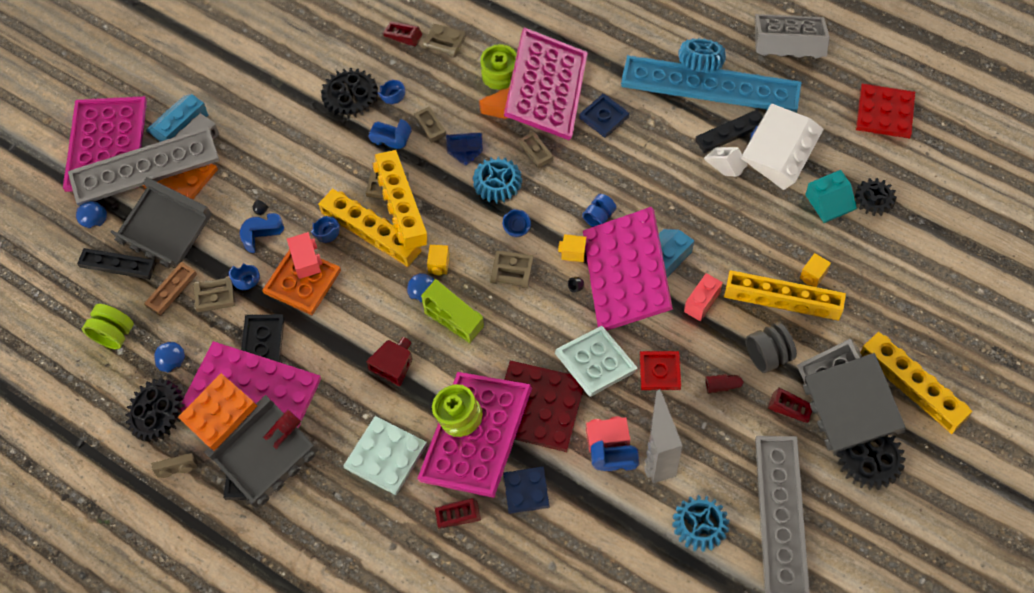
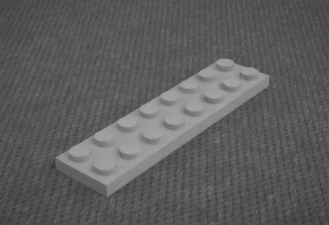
(153, 161)
(781, 515)

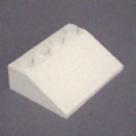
(782, 145)

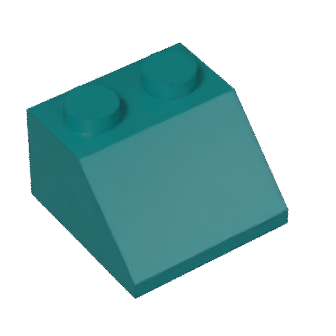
(831, 196)

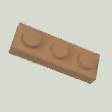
(170, 288)

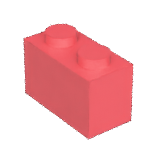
(303, 255)
(703, 297)
(612, 432)

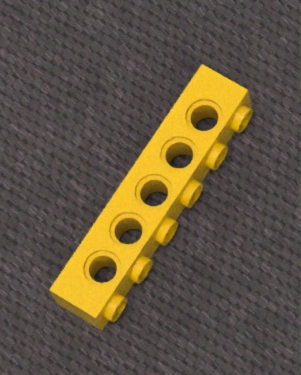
(400, 200)
(331, 205)
(785, 295)
(917, 392)

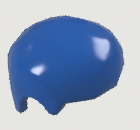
(392, 92)
(91, 214)
(516, 223)
(326, 229)
(244, 277)
(418, 285)
(169, 356)

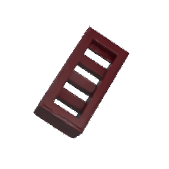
(411, 39)
(786, 396)
(474, 517)

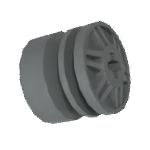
(771, 347)

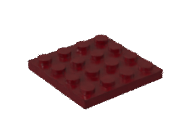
(550, 407)

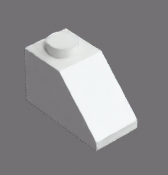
(727, 160)

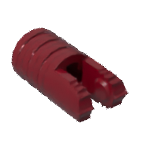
(722, 383)
(286, 425)

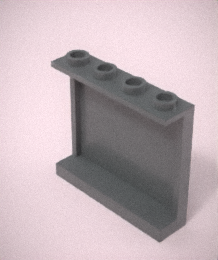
(163, 224)
(853, 403)
(254, 462)

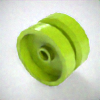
(498, 66)
(107, 326)
(457, 410)

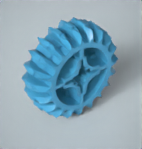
(702, 55)
(499, 173)
(707, 528)

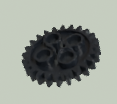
(339, 100)
(155, 410)
(887, 451)

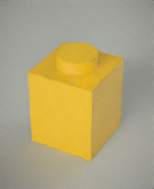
(572, 248)
(438, 259)
(815, 270)

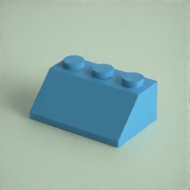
(177, 117)
(675, 248)

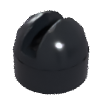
(259, 207)
(573, 282)

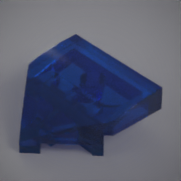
(464, 146)

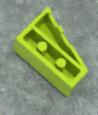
(451, 311)

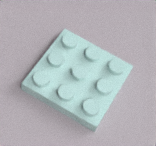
(596, 361)
(385, 455)

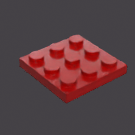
(885, 111)

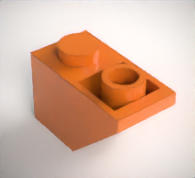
(495, 104)

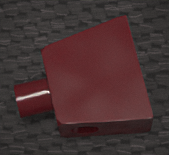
(392, 361)

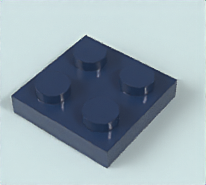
(604, 115)
(526, 490)

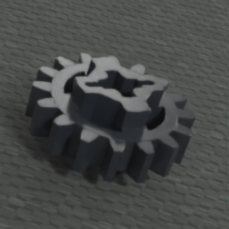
(875, 196)

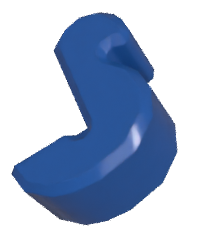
(392, 136)
(260, 227)
(614, 457)

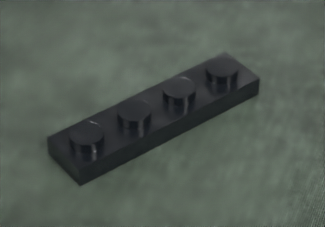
(729, 131)
(116, 263)

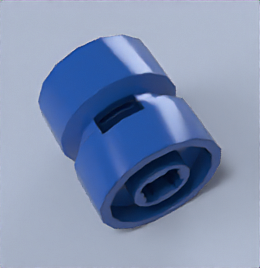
(599, 211)

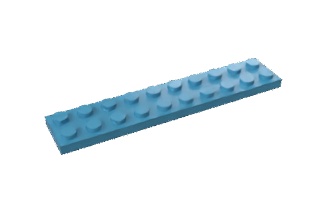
(715, 86)

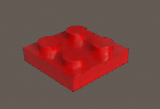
(660, 370)

